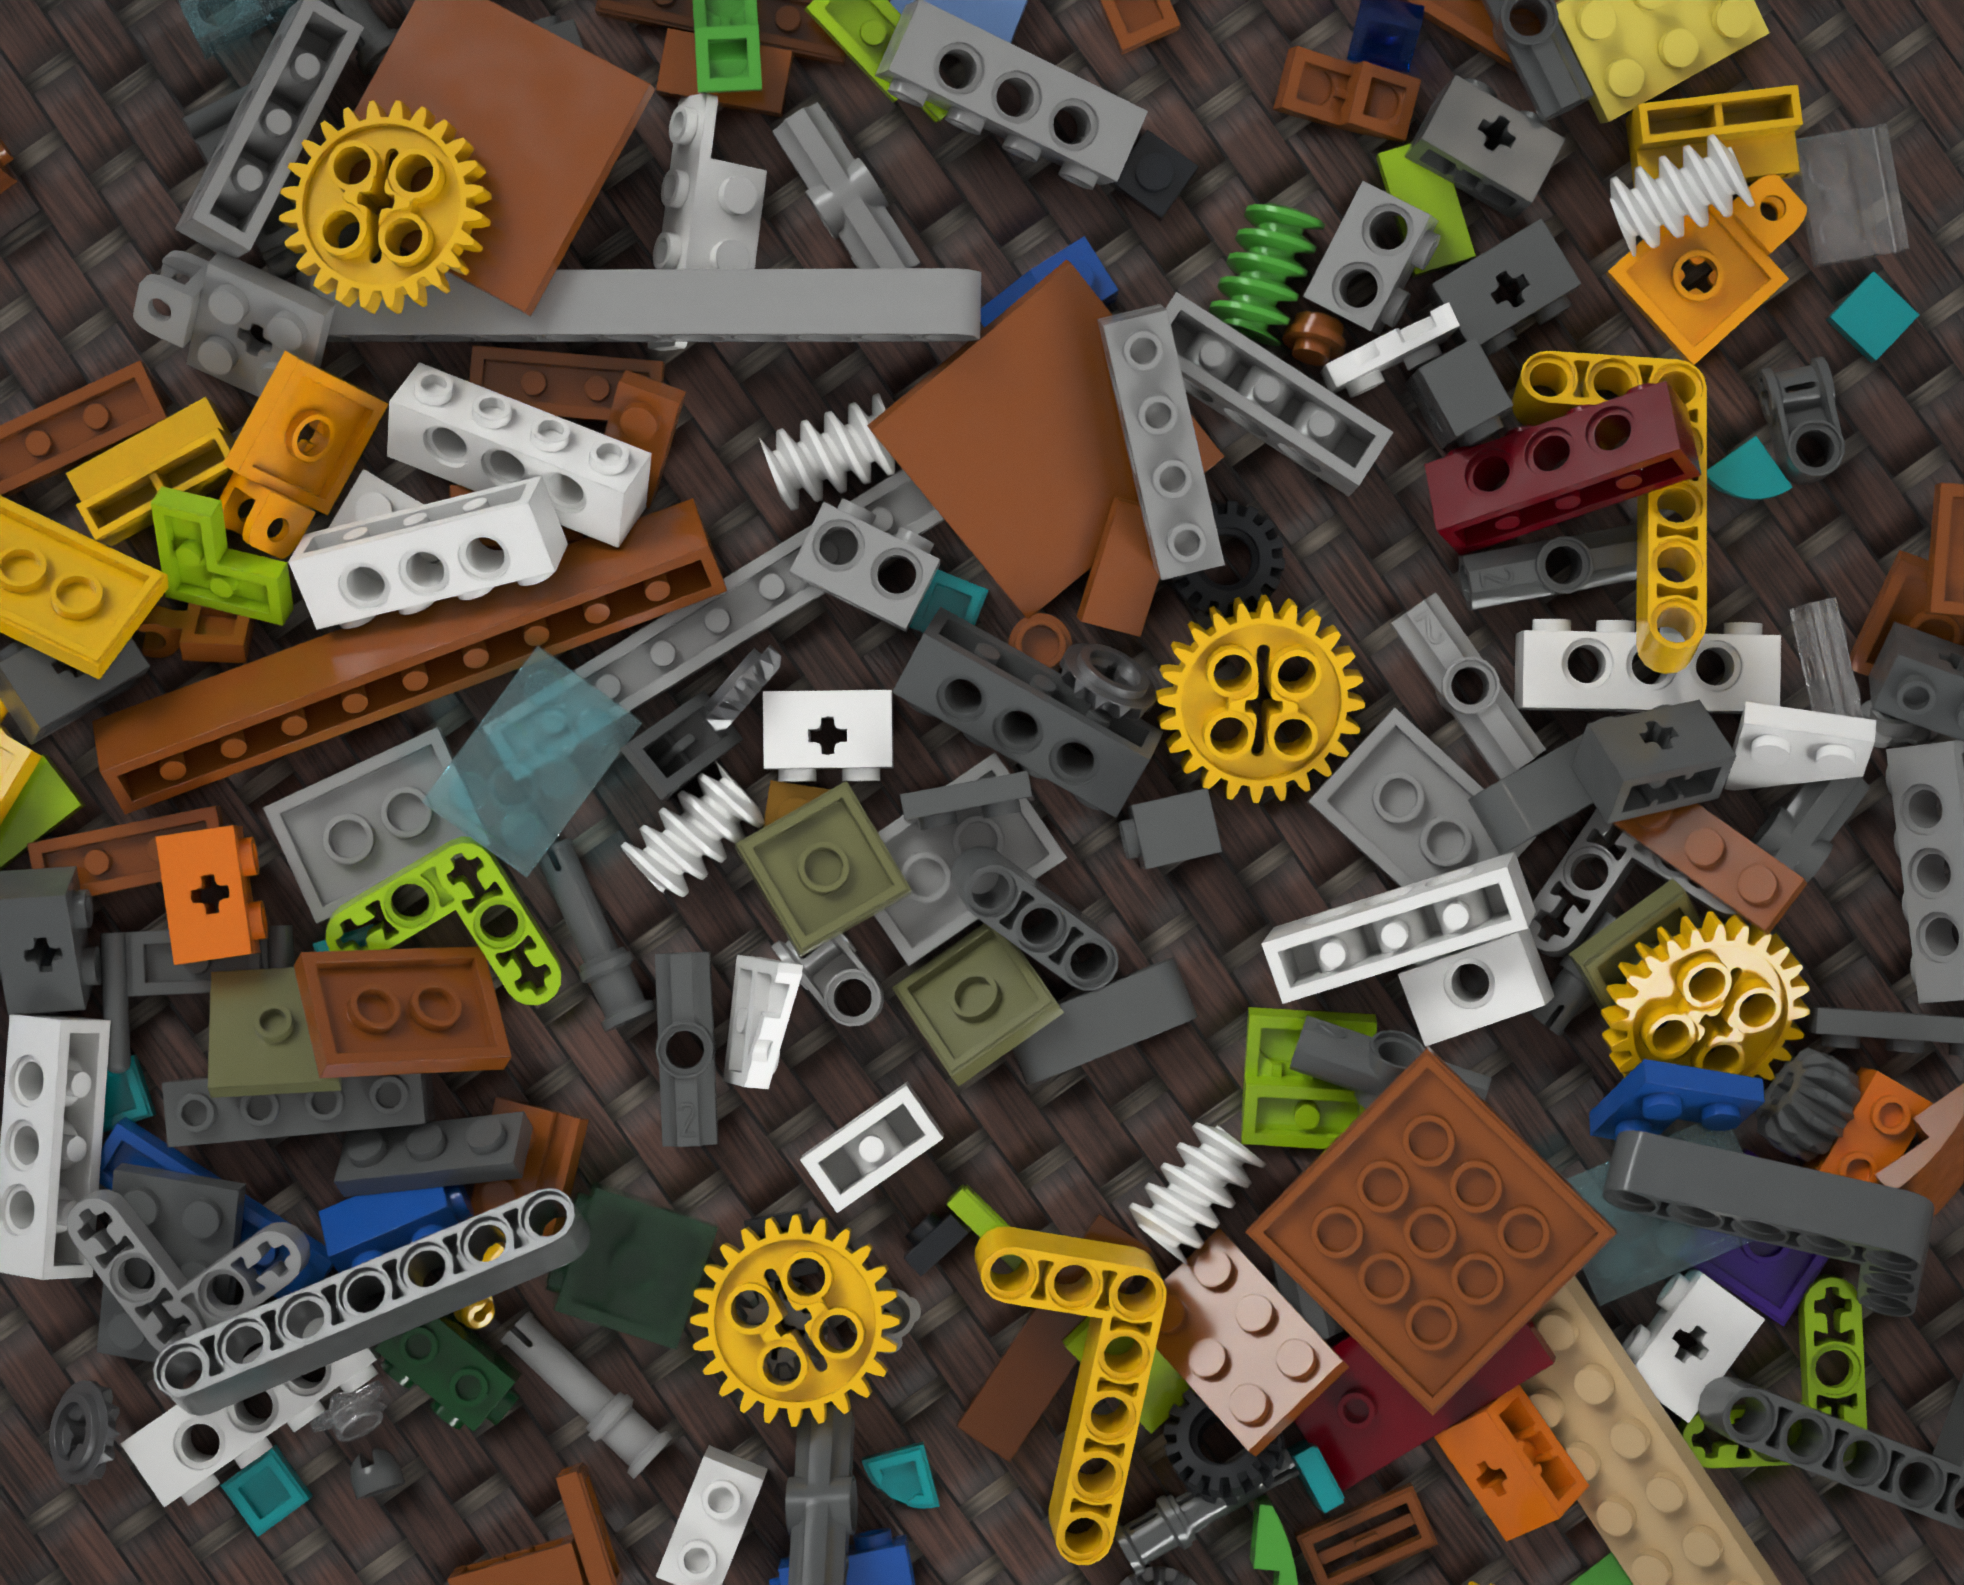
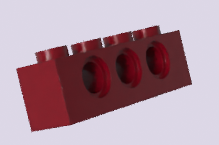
(1593, 477)

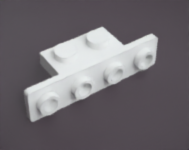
(708, 202)

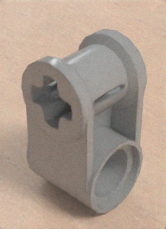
(826, 972)

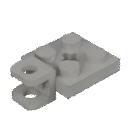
(222, 307)

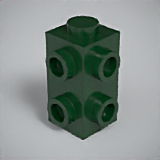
(454, 1369)

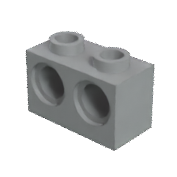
(1356, 252)
(858, 579)

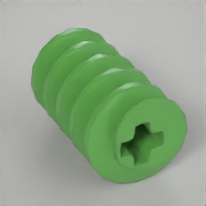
(1264, 269)

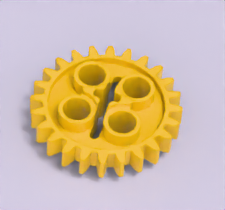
(330, 203)
(1203, 699)
(1708, 1007)
(744, 1348)

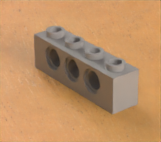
(1103, 120)
(269, 128)
(1273, 399)
(1161, 441)
(1923, 844)

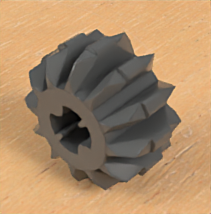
(1808, 1104)

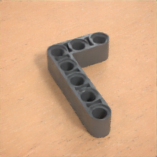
(1781, 1206)
(1825, 1438)

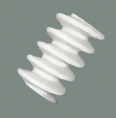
(1679, 193)
(827, 454)
(694, 833)
(1194, 1189)

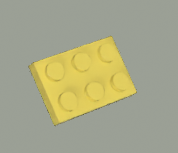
(1651, 45)

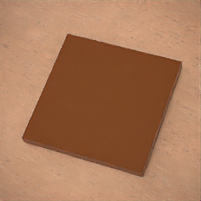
(539, 121)
(1023, 440)
(1431, 1230)

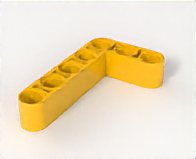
(1659, 541)
(1099, 1374)

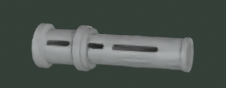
(609, 1416)

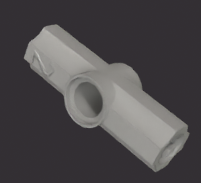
(843, 191)
(1494, 720)

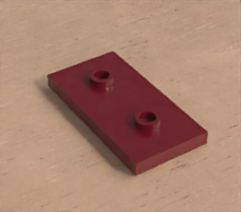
(1373, 1419)

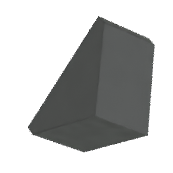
(679, 748)

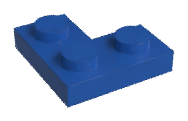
(1662, 1092)

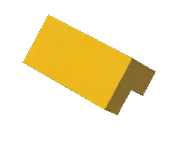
(1752, 122)
(176, 453)

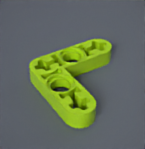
(446, 896)
(1844, 1319)

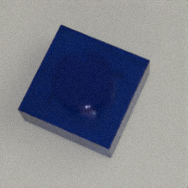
(1386, 33)

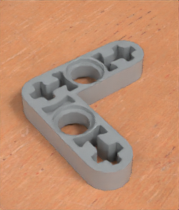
(1618, 870)
(188, 1298)

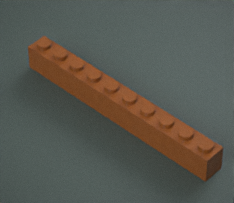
(401, 661)

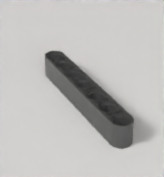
(343, 1297)

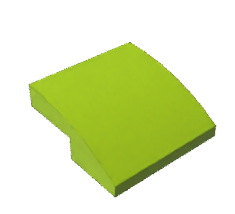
(1286, 1105)

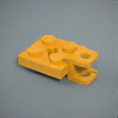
(1740, 264)
(290, 475)

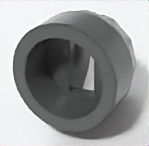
(377, 1478)

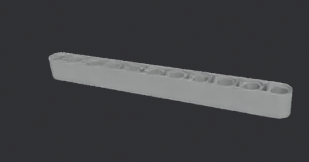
(688, 308)

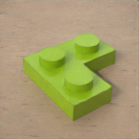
(209, 573)

